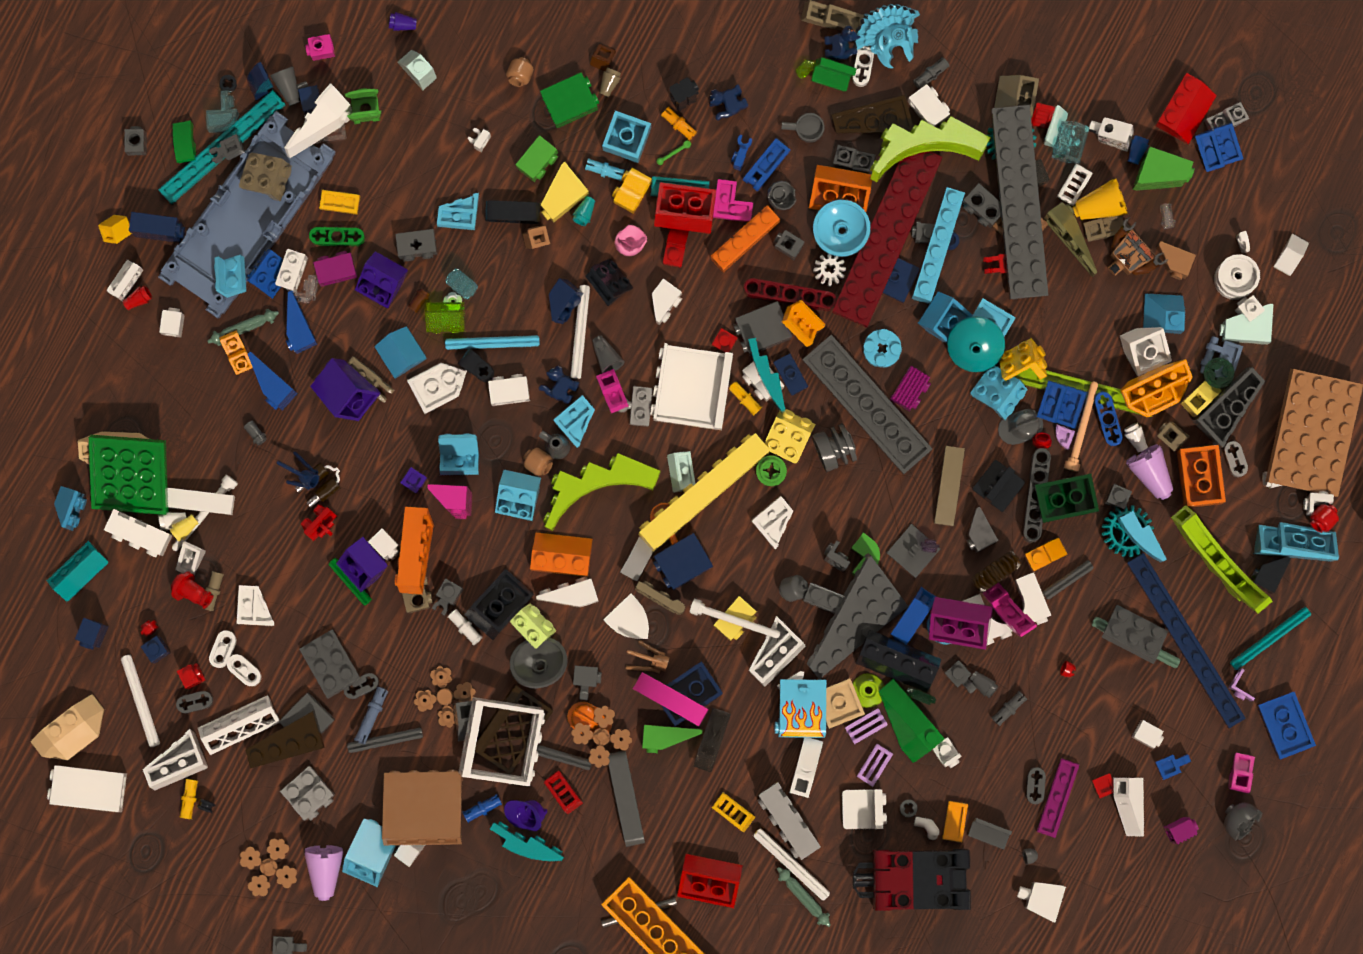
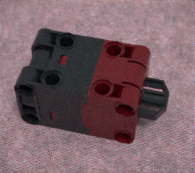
(916, 879)

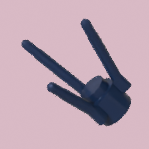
(308, 478)

